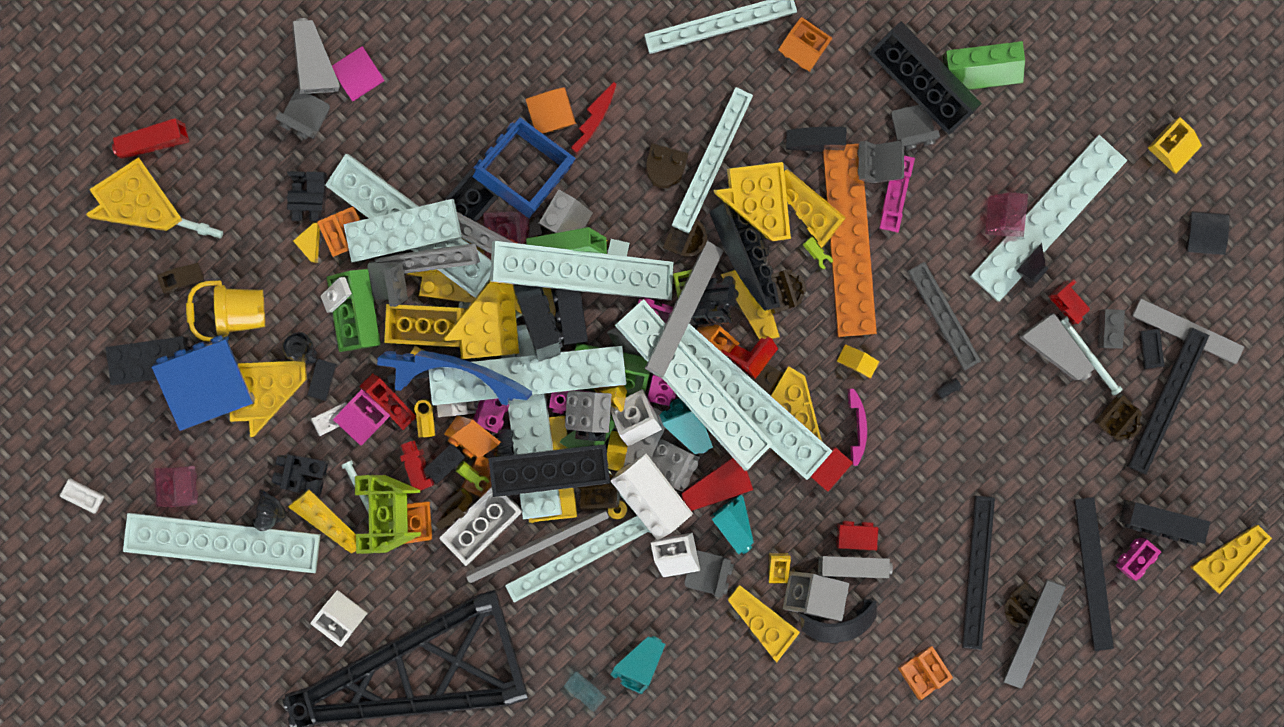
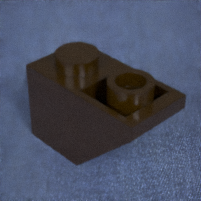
(180, 278)

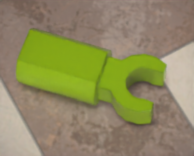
(817, 252)
(470, 474)

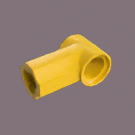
(425, 421)

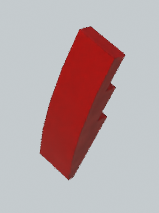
(597, 111)

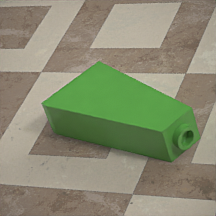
(579, 240)

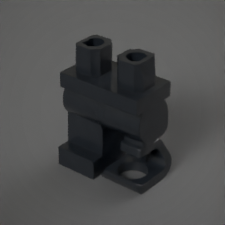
(309, 200)
(715, 302)
(295, 470)

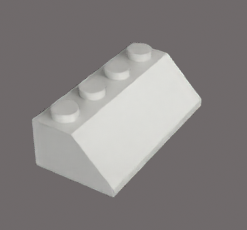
(651, 496)
(480, 526)

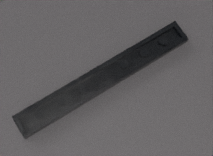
(1168, 400)
(978, 572)
(1093, 573)

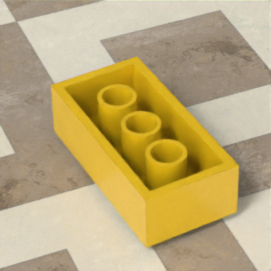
(420, 324)

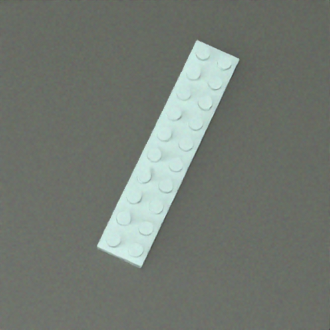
(377, 198)
(1050, 216)
(581, 271)
(560, 373)
(698, 389)
(532, 434)
(789, 436)
(221, 543)

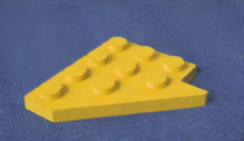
(760, 198)
(133, 199)
(437, 285)
(488, 324)
(272, 387)
(795, 397)

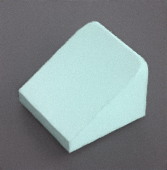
(618, 248)

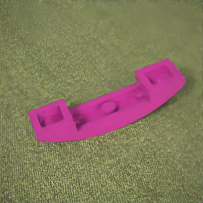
(895, 198)
(858, 450)

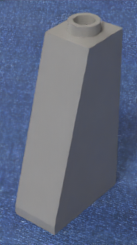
(312, 63)
(1058, 347)
(854, 567)

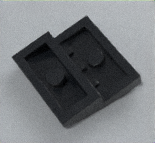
(1208, 232)

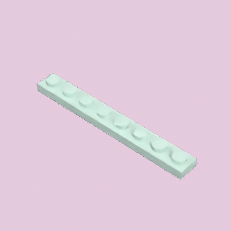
(718, 24)
(712, 160)
(576, 558)

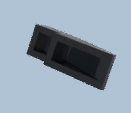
(816, 139)

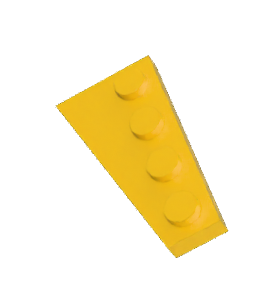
(814, 211)
(760, 320)
(322, 518)
(1229, 560)
(767, 625)

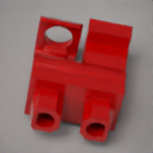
(414, 465)

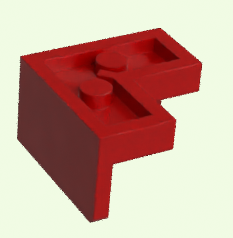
(1069, 302)
(754, 361)

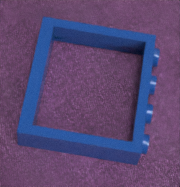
(539, 141)

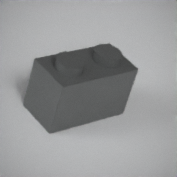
(1111, 328)

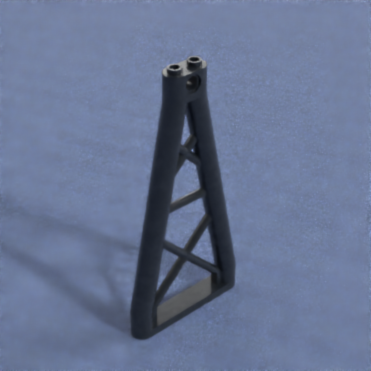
(365, 667)

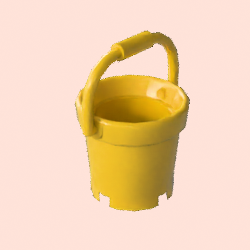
(233, 309)

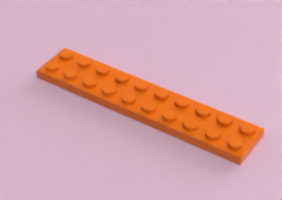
(850, 244)

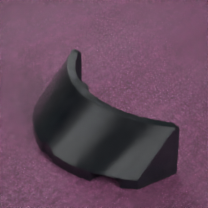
(840, 631)

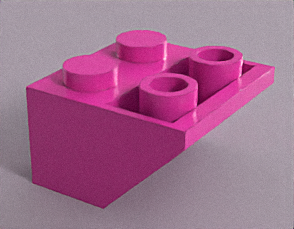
(361, 417)

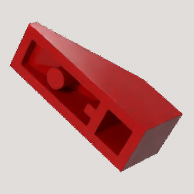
(388, 401)

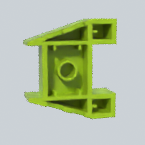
(386, 513)

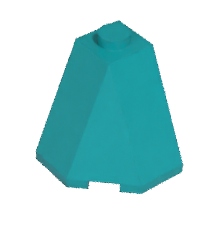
(686, 427)
(734, 524)
(639, 665)

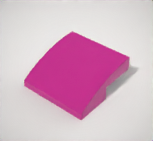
(357, 73)

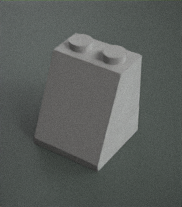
(565, 214)
(816, 595)

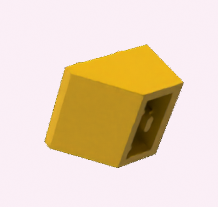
(1175, 145)

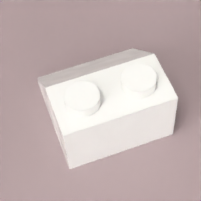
(637, 419)

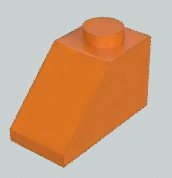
(718, 337)

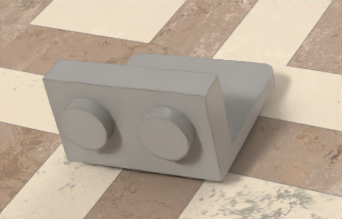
(588, 411)
(674, 464)

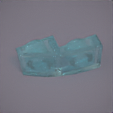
(585, 691)

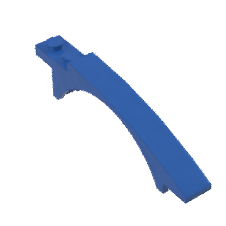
(410, 365)

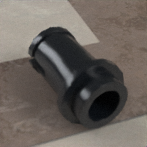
(949, 388)

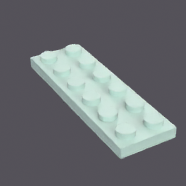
(402, 230)

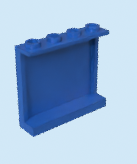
(202, 382)

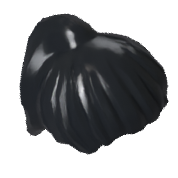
(299, 348)
(505, 446)
(268, 512)

